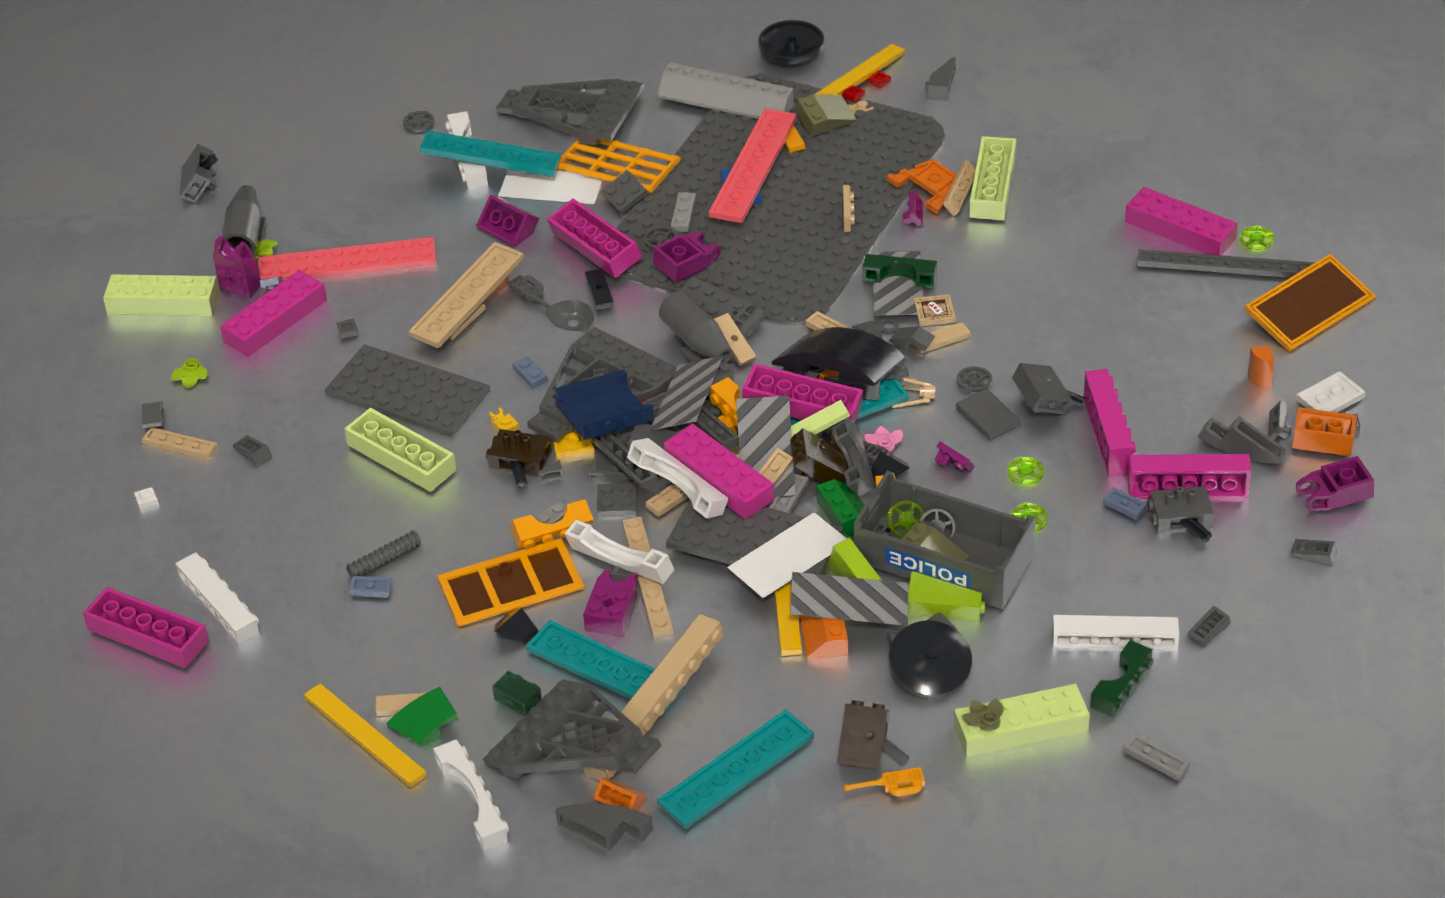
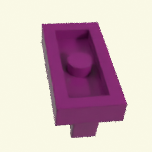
(915, 210)
(948, 454)

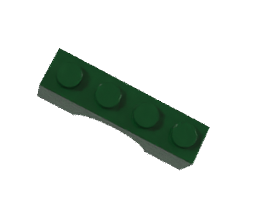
(880, 267)
(1111, 694)

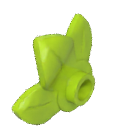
(264, 248)
(190, 373)

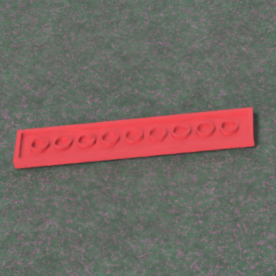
(752, 166)
(350, 259)

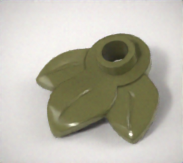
(984, 716)

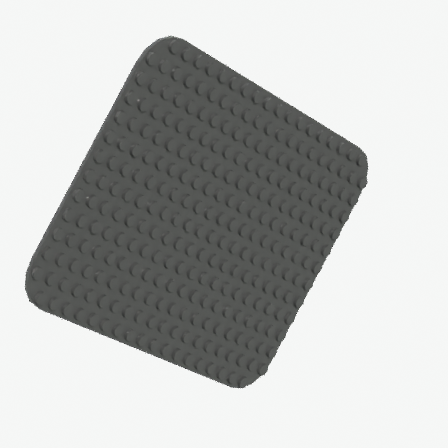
(793, 245)

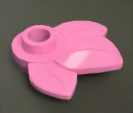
(884, 438)

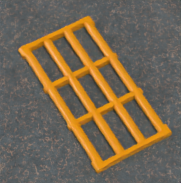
(609, 153)

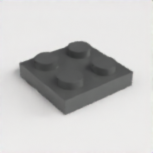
(624, 192)
(616, 499)

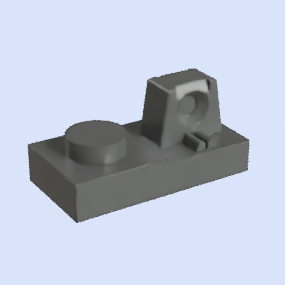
(1277, 422)

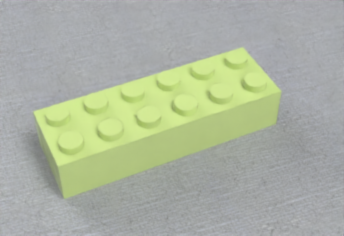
(993, 178)
(161, 295)
(400, 449)
(1026, 720)

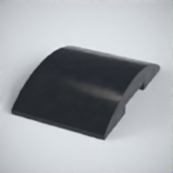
(850, 351)

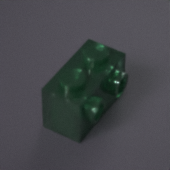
(516, 693)

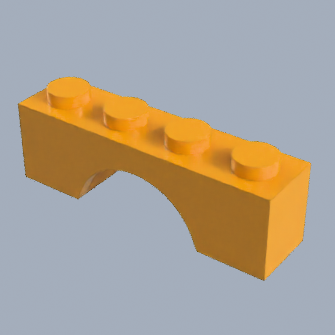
(724, 397)
(529, 531)

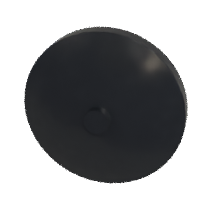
(791, 42)
(930, 659)

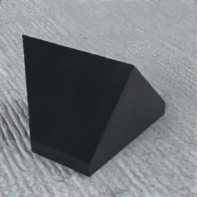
(888, 462)
(517, 626)

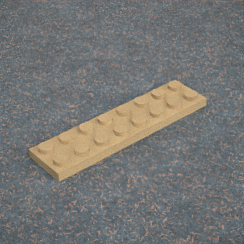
(466, 295)

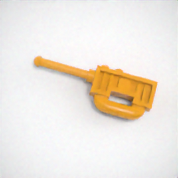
(912, 778)

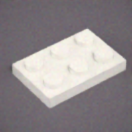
(1331, 394)

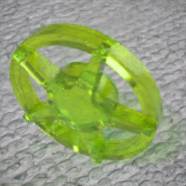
(1256, 237)
(1025, 471)
(1039, 510)
(905, 518)

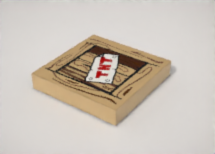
(935, 310)

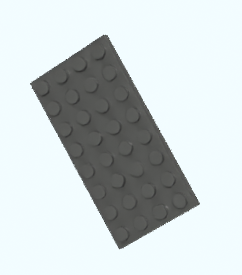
(408, 390)
(730, 536)

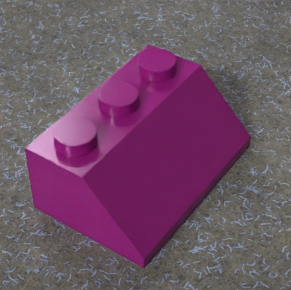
(507, 221)

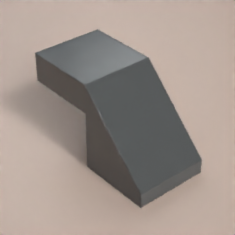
(914, 335)
(152, 414)

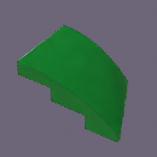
(423, 717)

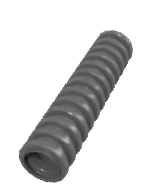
(384, 554)

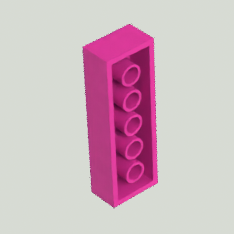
(1181, 222)
(594, 238)
(273, 313)
(805, 393)
(1108, 422)
(722, 469)
(1222, 474)
(146, 627)

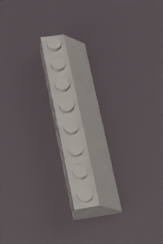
(723, 91)

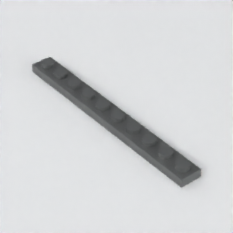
(1220, 263)

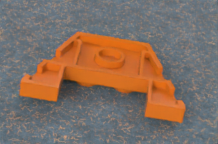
(931, 177)

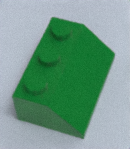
(839, 505)

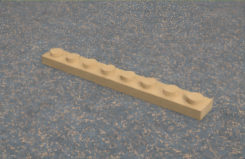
(650, 590)

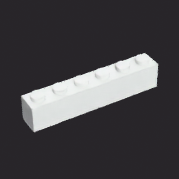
(218, 598)
(1115, 631)

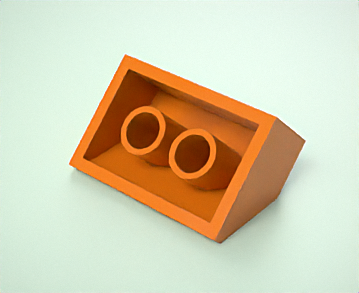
(1324, 431)
(824, 637)

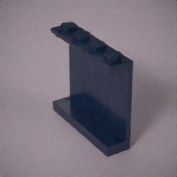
(602, 405)

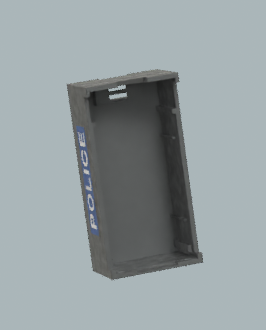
(995, 541)

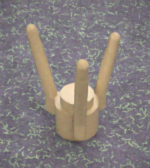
(925, 390)

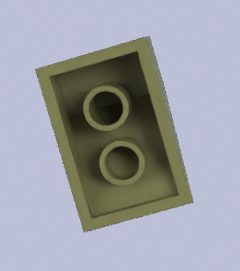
(823, 113)
(931, 538)

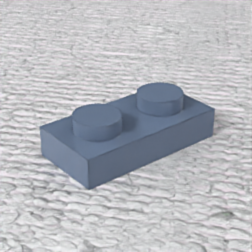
(272, 282)
(530, 372)
(1124, 503)
(370, 586)

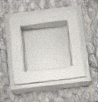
(146, 498)

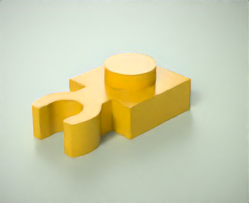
(503, 422)

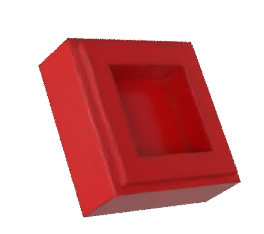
(879, 79)
(853, 93)

